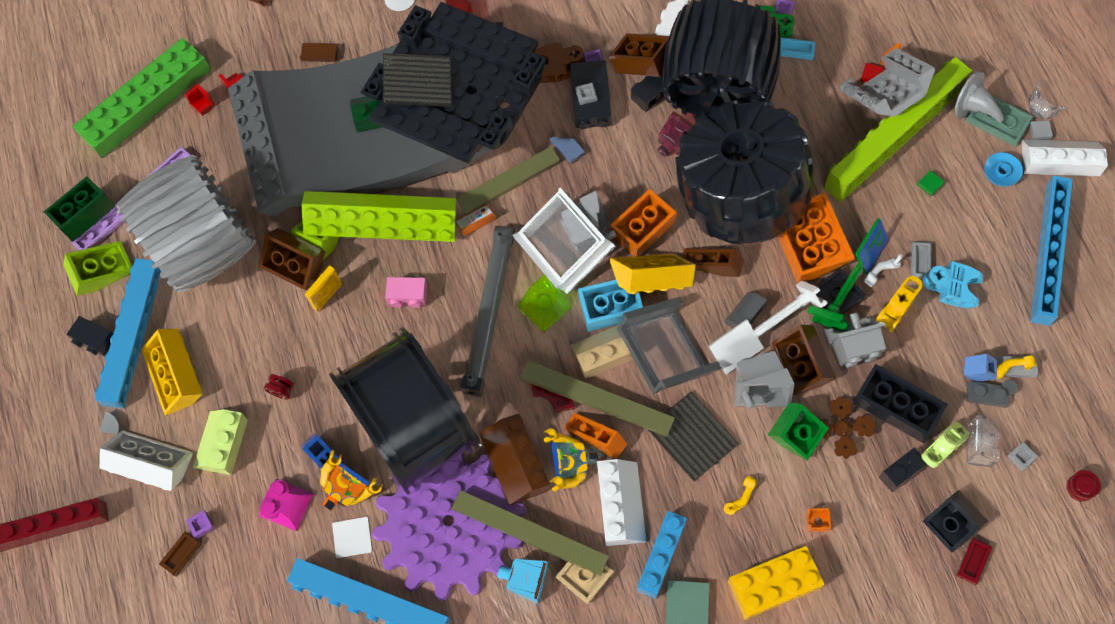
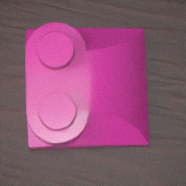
(285, 504)

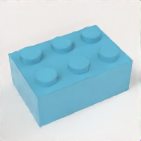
(605, 304)

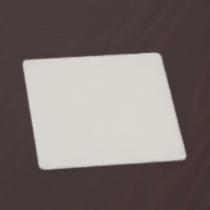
(352, 537)

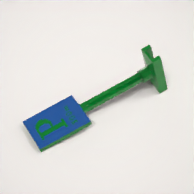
(867, 256)

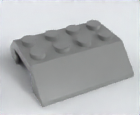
(896, 87)

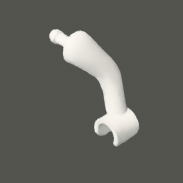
(893, 263)

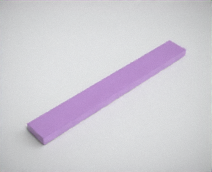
(112, 220)

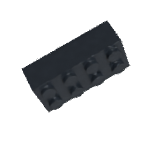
(900, 403)

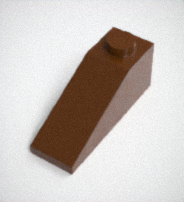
(715, 261)

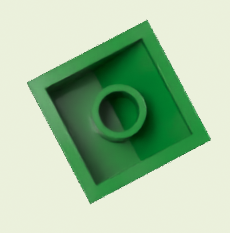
(798, 430)

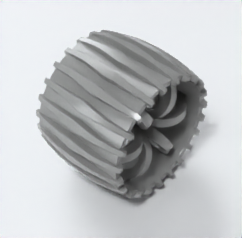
(185, 224)

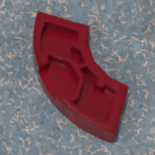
(559, 402)

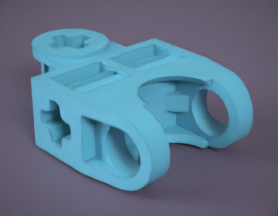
(953, 284)

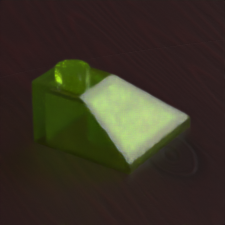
(544, 303)

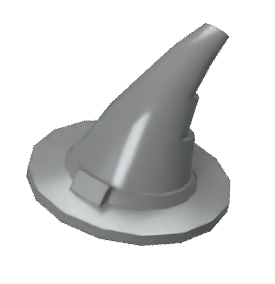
(977, 99)

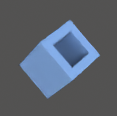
(980, 368)

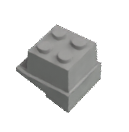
(595, 212)
(859, 343)
(763, 382)

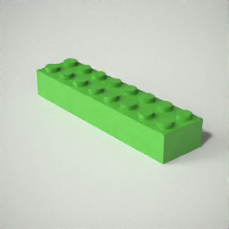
(142, 97)

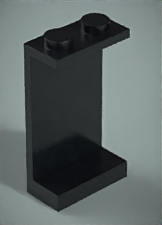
(598, 112)

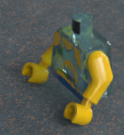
(569, 460)

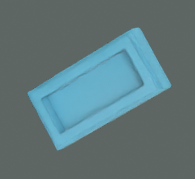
(797, 48)

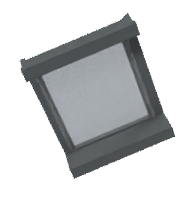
(663, 346)

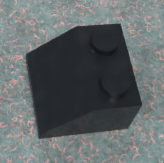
(955, 521)

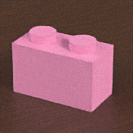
(406, 292)

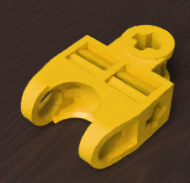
(899, 304)

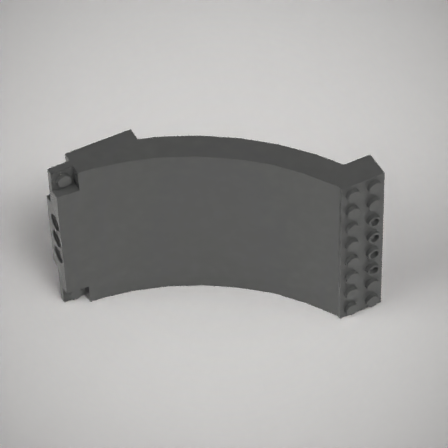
(304, 136)

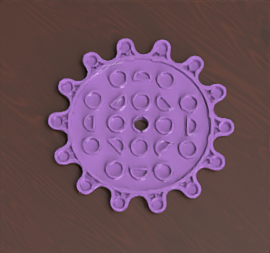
(439, 551)

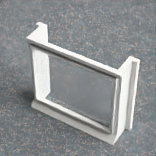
(563, 242)

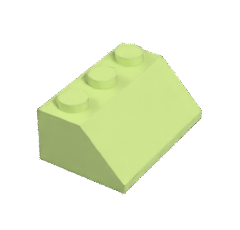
(221, 441)

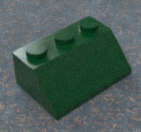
(361, 111)

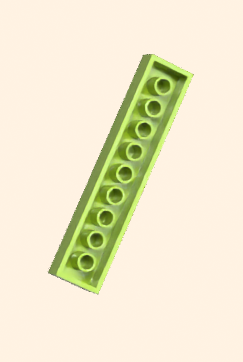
(895, 131)

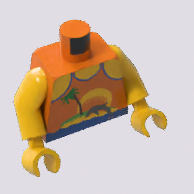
(344, 484)

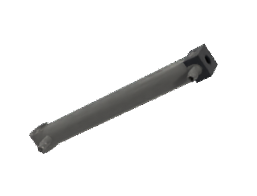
(473, 379)

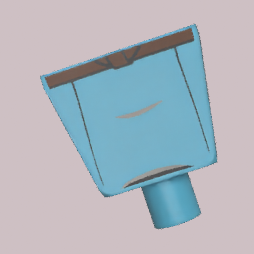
(525, 578)

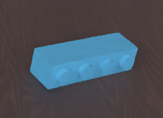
(661, 554)

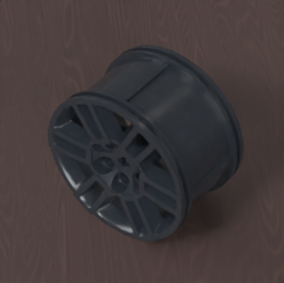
(406, 409)

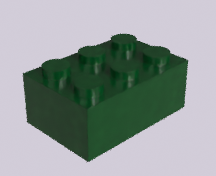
(79, 208)

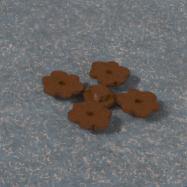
(844, 427)

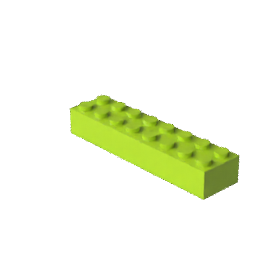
(379, 216)

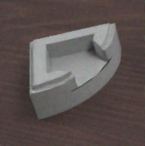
(110, 424)

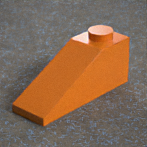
(596, 435)

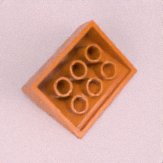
(815, 242)

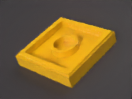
(323, 288)

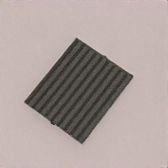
(417, 80)
(695, 437)

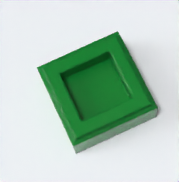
(930, 183)

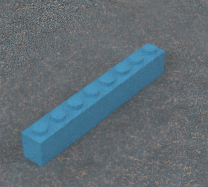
(1051, 251)
(128, 334)
(359, 596)

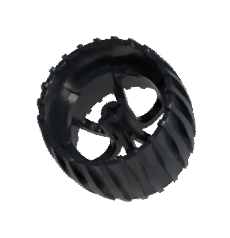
(720, 55)

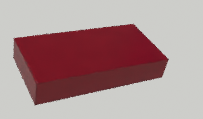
(974, 561)

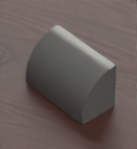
(746, 309)

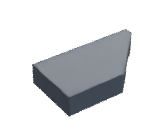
(568, 148)

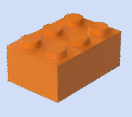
(643, 223)

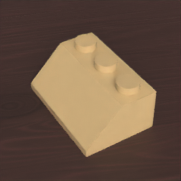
(600, 352)

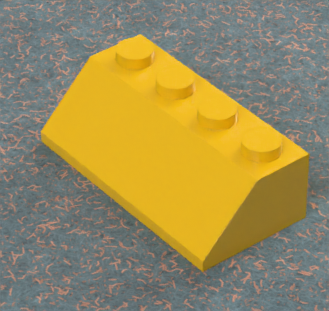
(653, 272)
(171, 370)

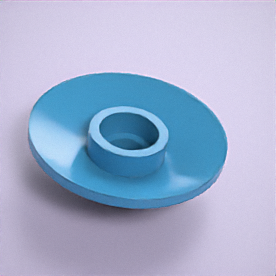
(1006, 163)

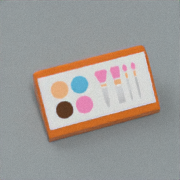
(475, 220)

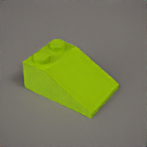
(96, 267)

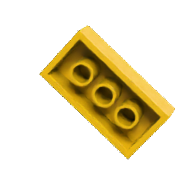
(775, 582)

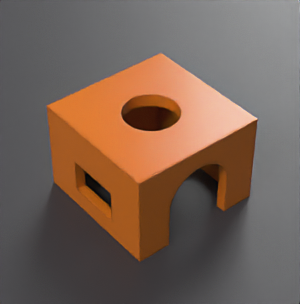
(823, 514)

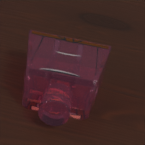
(671, 133)

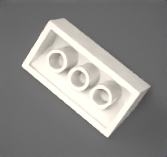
(1063, 157)
(145, 460)
(621, 502)

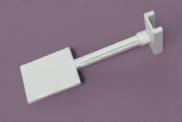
(743, 340)

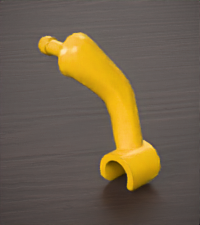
(1028, 362)
(732, 507)

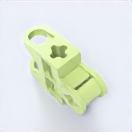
(945, 444)

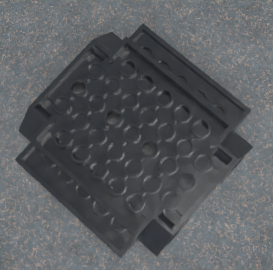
(482, 58)

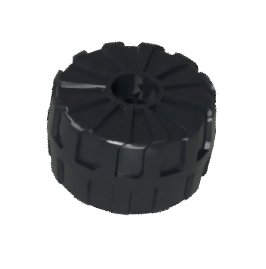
(745, 171)

